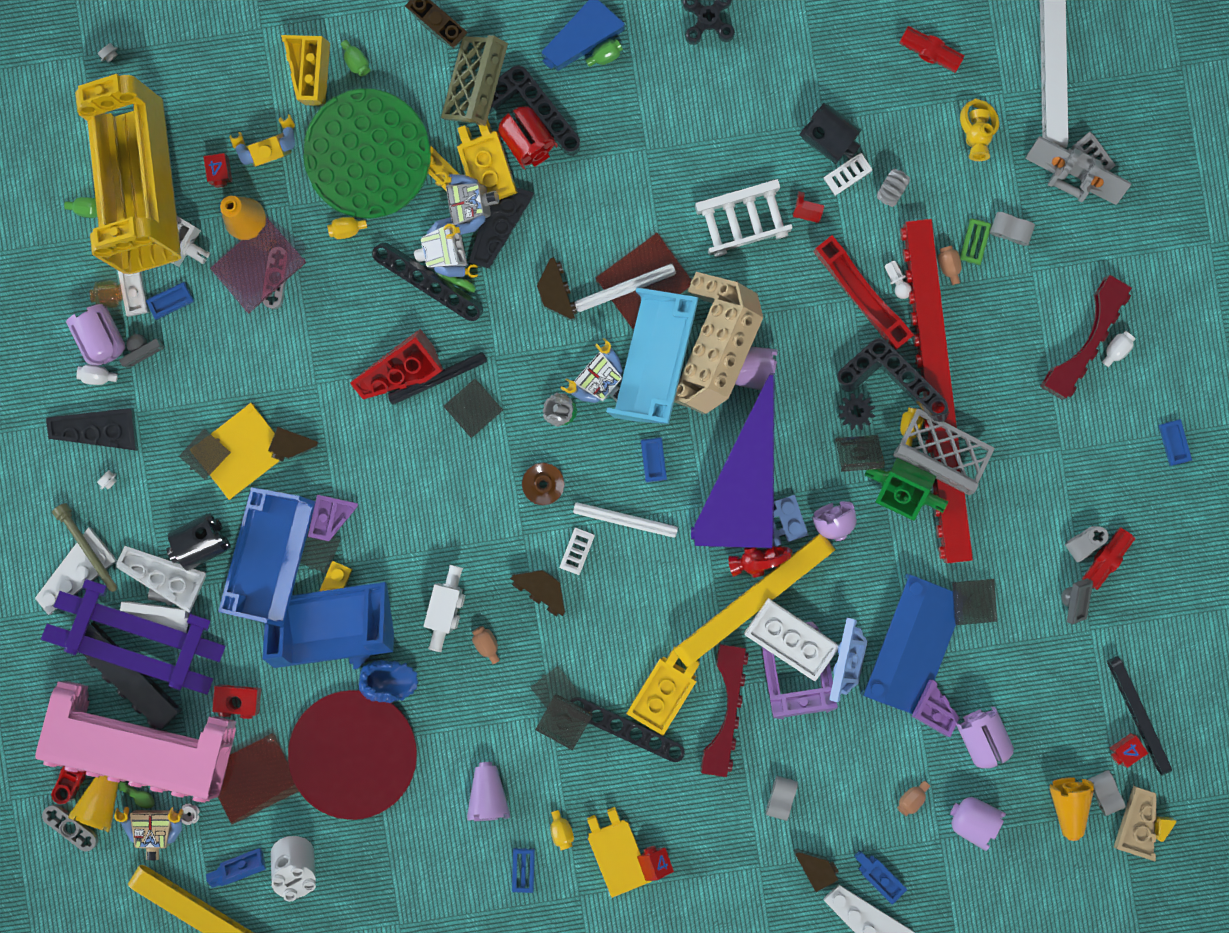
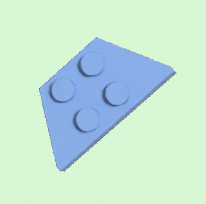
(850, 660)

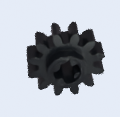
(860, 404)

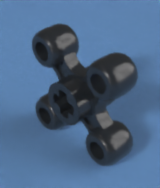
(702, 23)

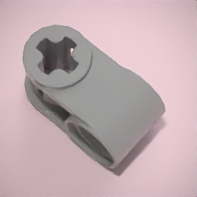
(1083, 544)

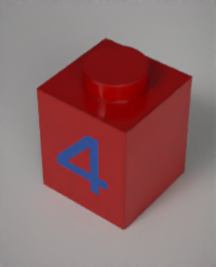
(218, 170)
(1128, 751)
(655, 863)

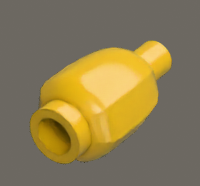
(345, 227)
(905, 421)
(561, 831)

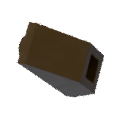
(436, 21)
(555, 291)
(542, 588)

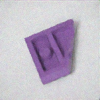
(329, 517)
(935, 710)

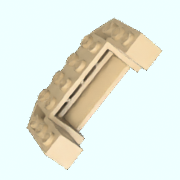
(721, 343)

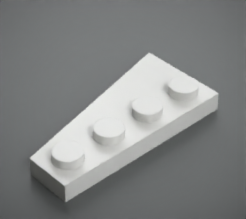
(73, 571)
(163, 576)
(861, 915)

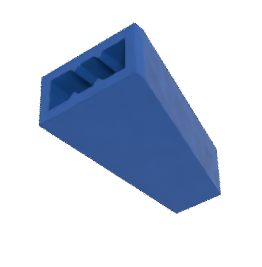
(582, 34)

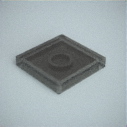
(473, 408)
(859, 453)
(974, 601)
(564, 722)

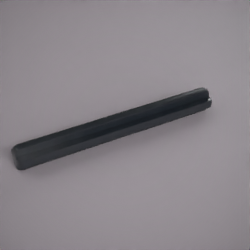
(444, 375)

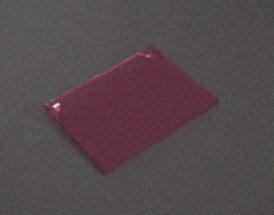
(258, 266)

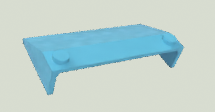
(655, 357)

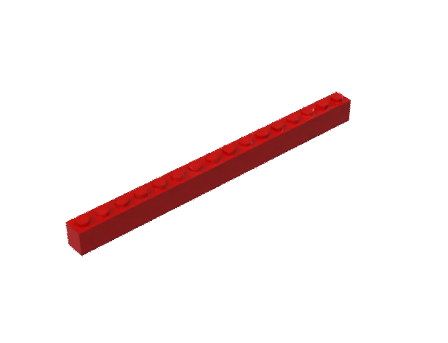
(935, 369)

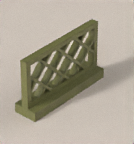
(483, 82)

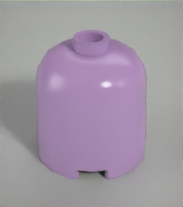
(757, 367)
(976, 821)

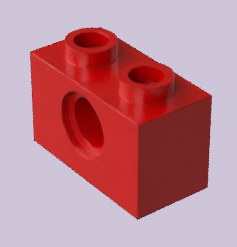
(249, 697)

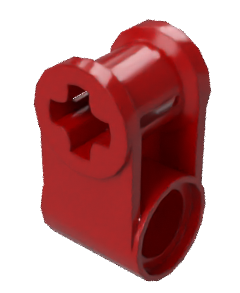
(71, 782)

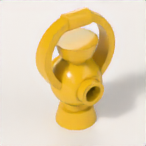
(980, 132)

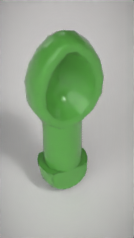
(459, 282)
(141, 798)

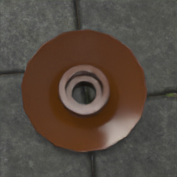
(540, 495)

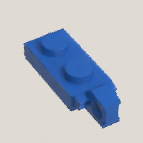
(237, 868)
(880, 877)

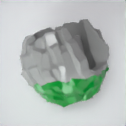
(559, 410)

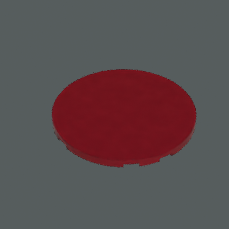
(352, 755)

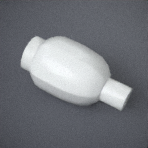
(1119, 348)
(95, 375)

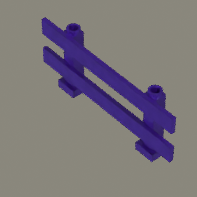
(89, 609)

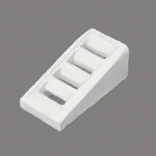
(859, 175)
(577, 570)

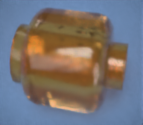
(106, 293)

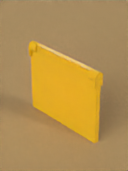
(248, 440)

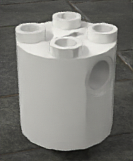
(293, 867)

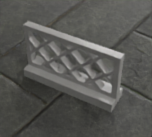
(941, 470)

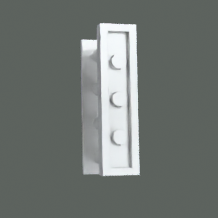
(728, 203)

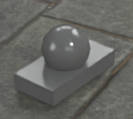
(140, 350)
(1077, 600)

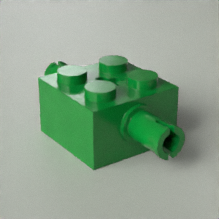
(906, 489)

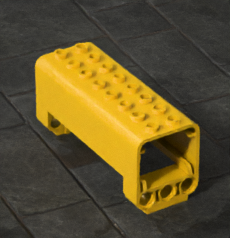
(130, 175)

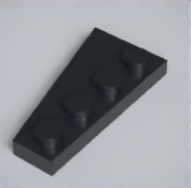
(498, 227)
(99, 428)

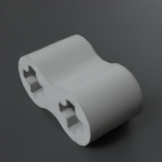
(1012, 228)
(1107, 793)
(781, 798)

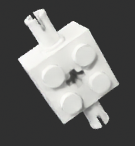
(187, 237)
(443, 608)

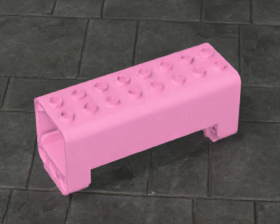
(133, 751)

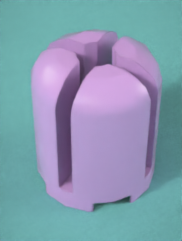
(96, 335)
(986, 738)

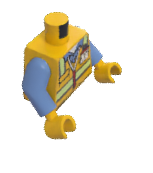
(266, 149)

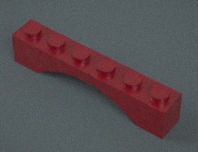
(1108, 300)
(717, 754)

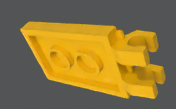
(486, 160)
(663, 693)
(616, 854)

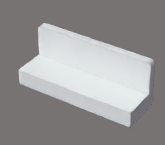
(164, 615)

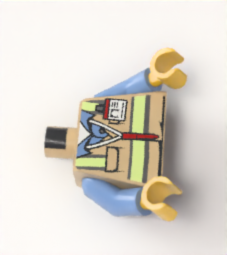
(151, 828)

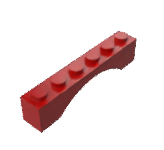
(872, 306)

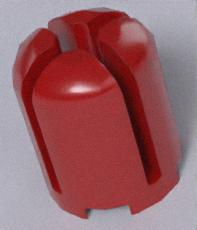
(518, 143)

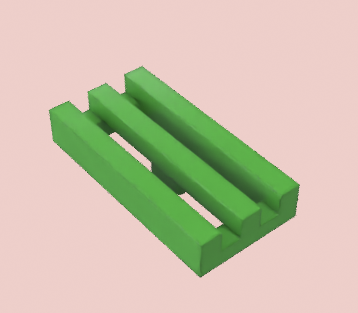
(970, 259)

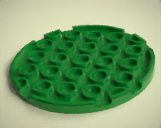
(367, 153)

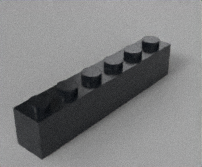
(135, 686)

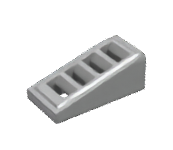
(1094, 144)

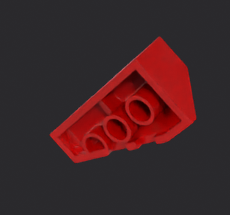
(404, 365)

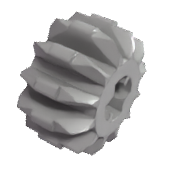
(893, 187)

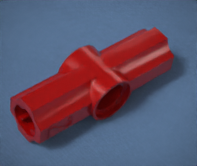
(931, 49)
(1109, 557)

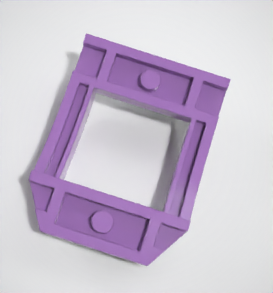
(798, 702)

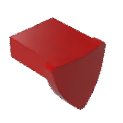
(807, 210)

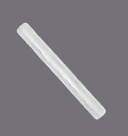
(625, 288)
(626, 520)

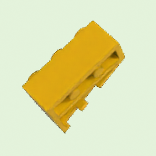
(309, 67)

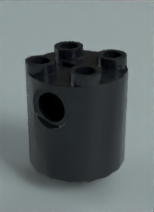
(831, 134)
(197, 542)

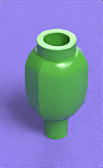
(605, 52)
(355, 59)
(83, 207)

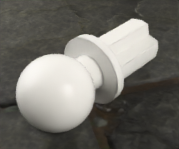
(902, 288)

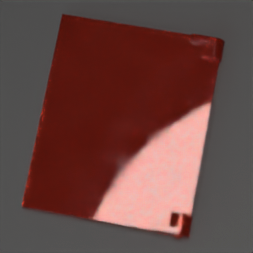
(642, 260)
(255, 779)

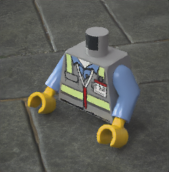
(467, 203)

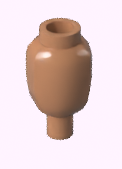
(950, 263)
(485, 643)
(913, 799)

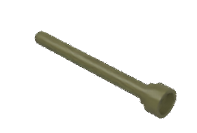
(64, 514)

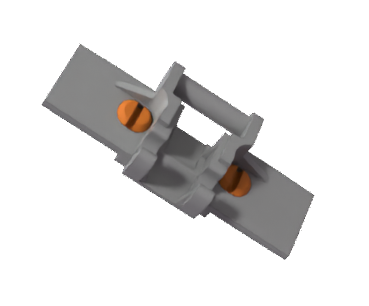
(1081, 165)

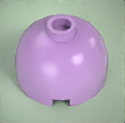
(835, 521)

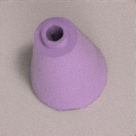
(487, 795)

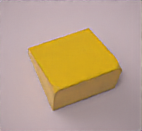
(1163, 826)

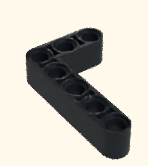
(522, 87)
(897, 375)

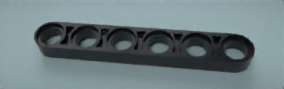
(429, 278)
(1139, 715)
(628, 725)

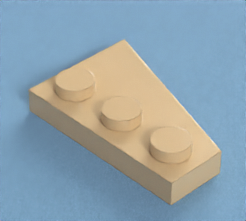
(1137, 826)

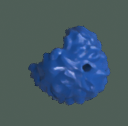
(387, 681)

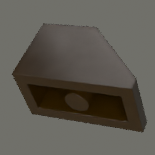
(289, 445)
(817, 868)

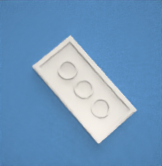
(791, 639)

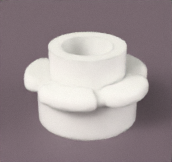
(108, 53)
(107, 480)
(194, 810)

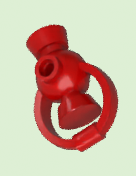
(756, 560)

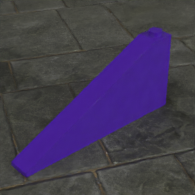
(743, 497)

